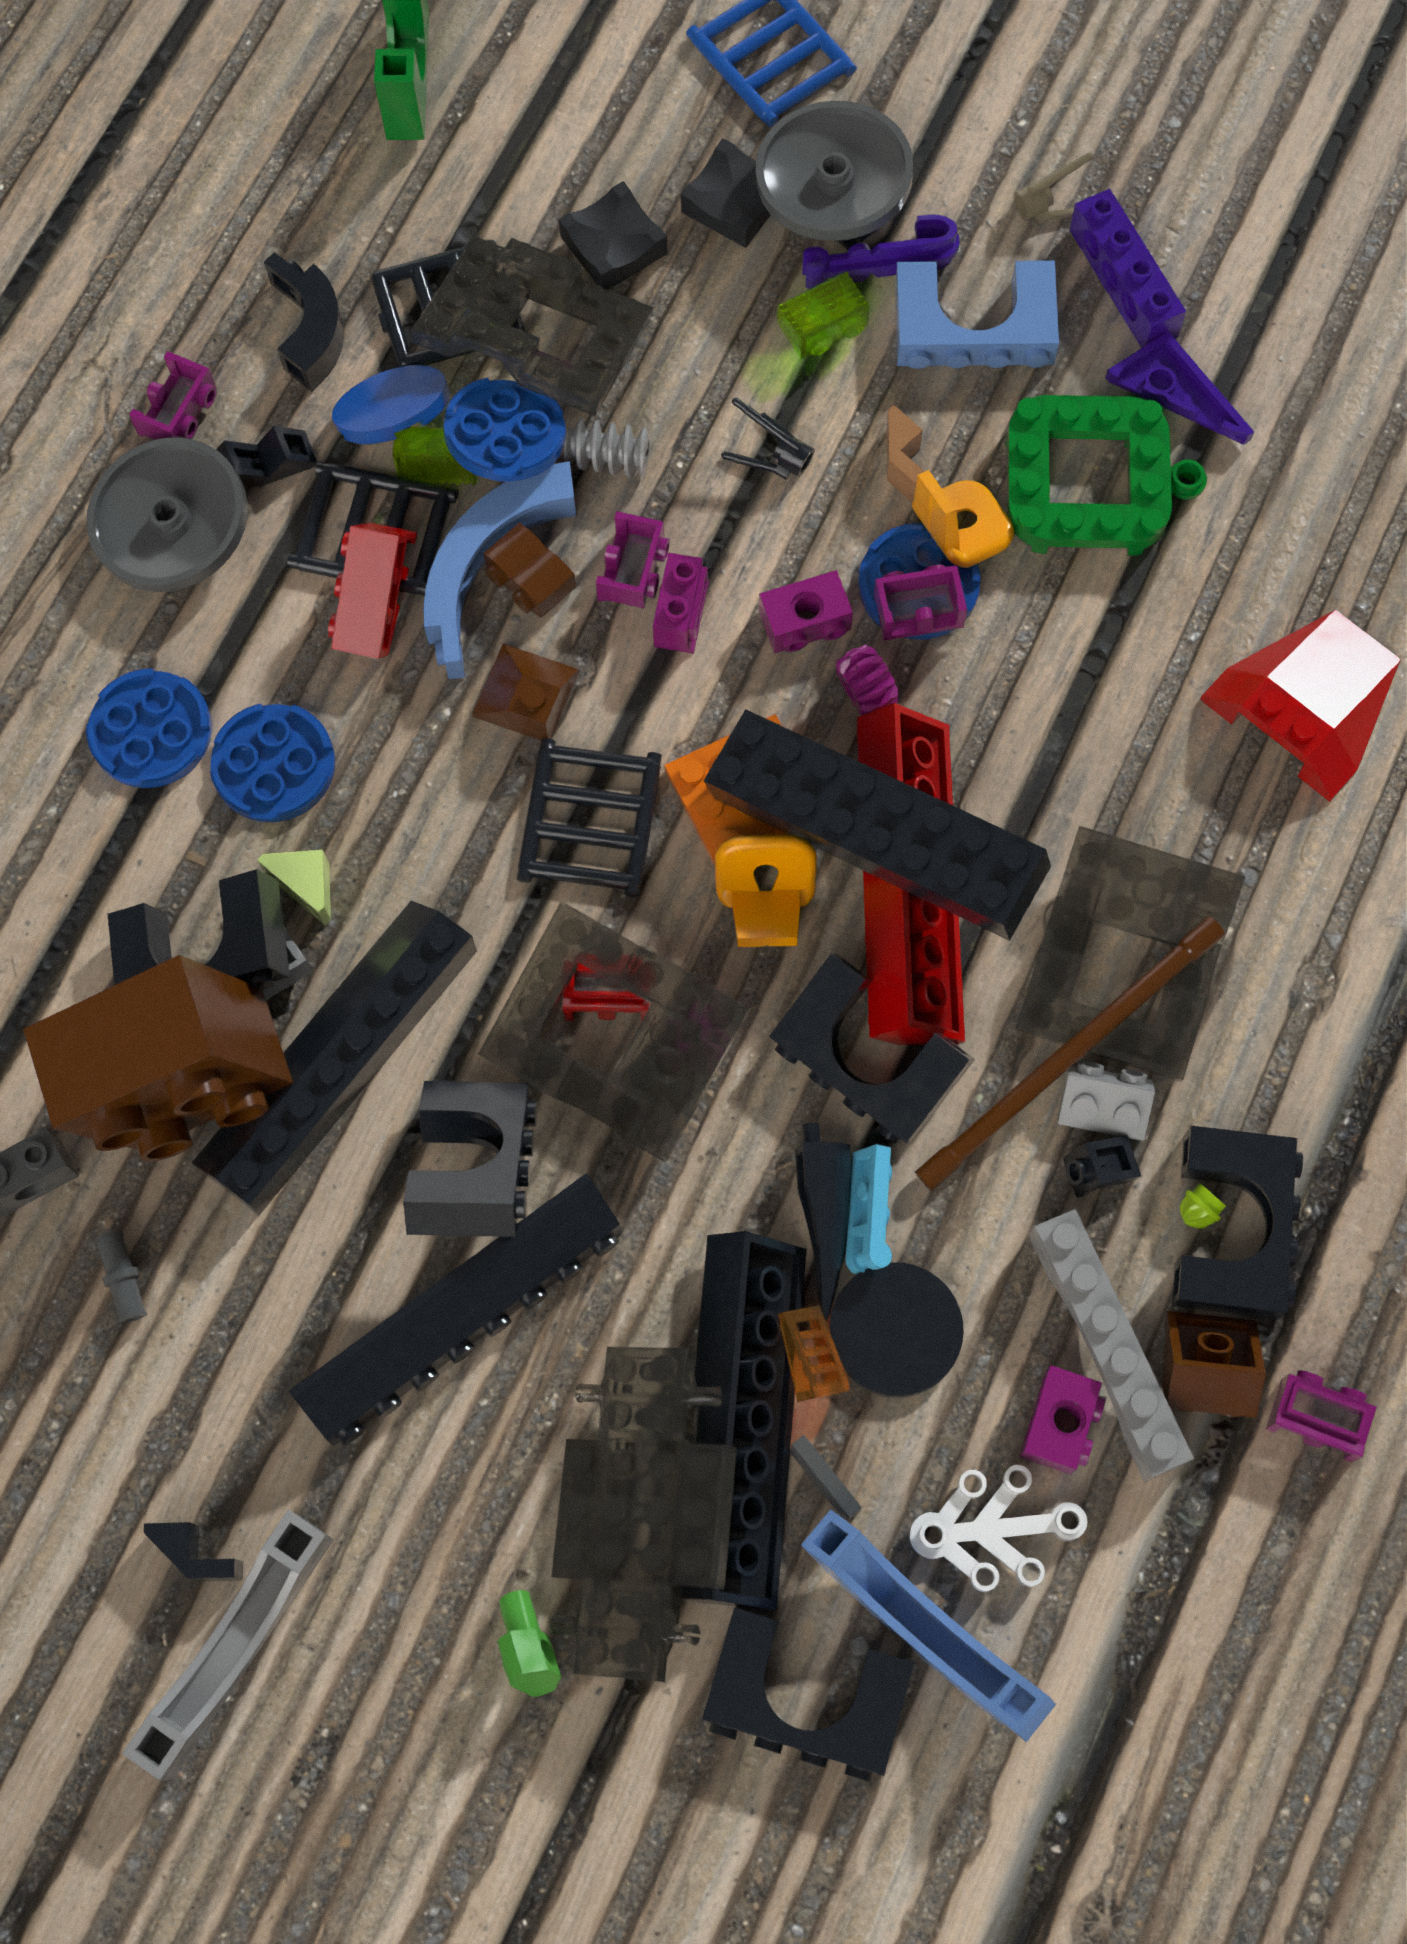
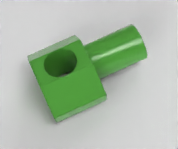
(525, 1648)

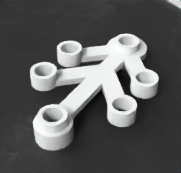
(989, 1529)

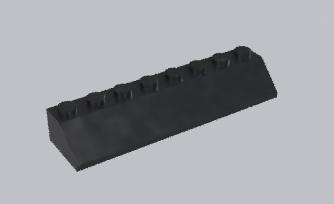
(340, 1053)
(458, 1312)
(746, 1357)

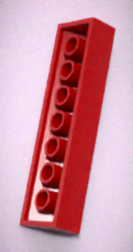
(909, 941)

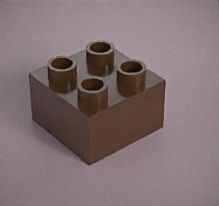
(159, 1059)

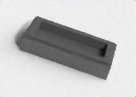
(825, 1478)

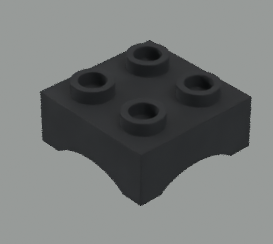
(727, 195)
(613, 237)

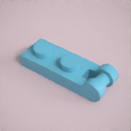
(869, 1210)

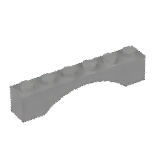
(1128, 1378)
(202, 1689)

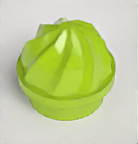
(1200, 1207)

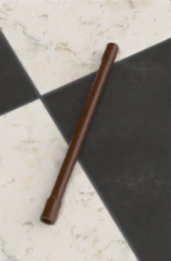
(1189, 949)

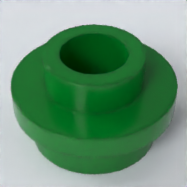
(1192, 471)

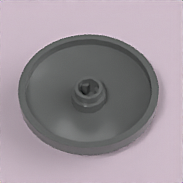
(834, 170)
(167, 514)

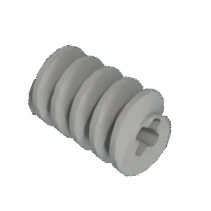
(607, 447)

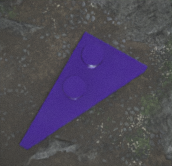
(1171, 377)

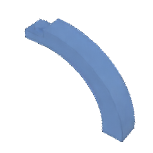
(461, 554)
(926, 1628)

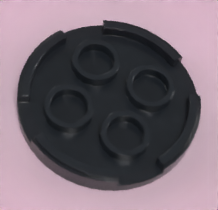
(897, 1329)

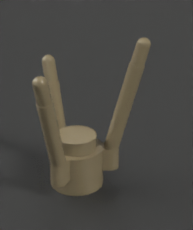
(1036, 198)

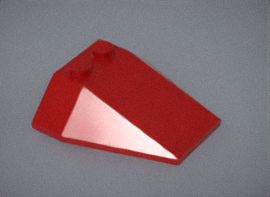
(1312, 696)

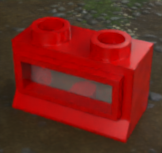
(595, 993)

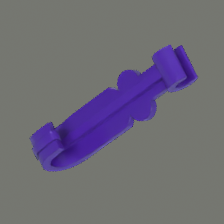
(934, 242)

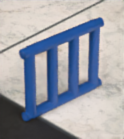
(747, 86)

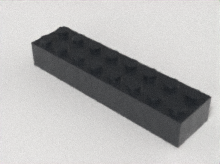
(879, 824)

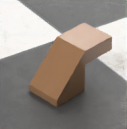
(902, 443)

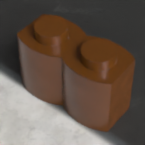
(529, 571)

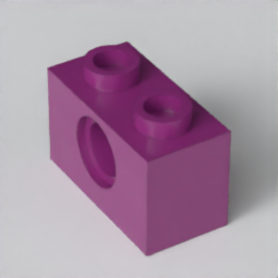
(819, 595)
(1043, 1440)

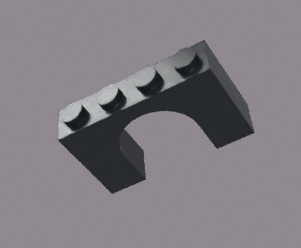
(250, 943)
(811, 1035)
(1267, 1171)
(485, 1197)
(858, 1739)

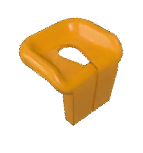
(938, 513)
(772, 915)

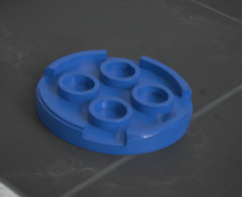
(390, 403)
(503, 430)
(909, 550)
(149, 728)
(272, 762)

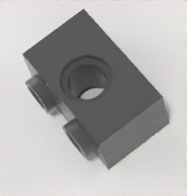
(32, 1170)

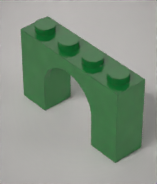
(402, 69)

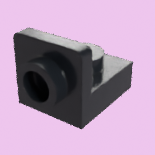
(1101, 1165)

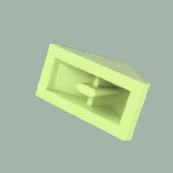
(303, 877)

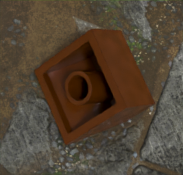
(1212, 1364)

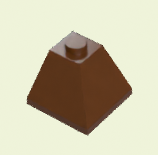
(525, 693)

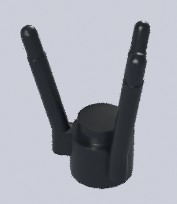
(791, 452)

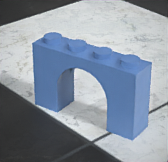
(931, 339)

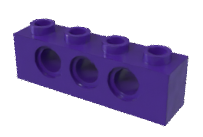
(1126, 268)

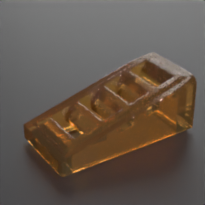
(829, 1363)

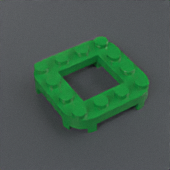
(1085, 524)

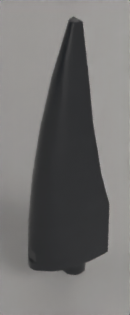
(824, 1192)

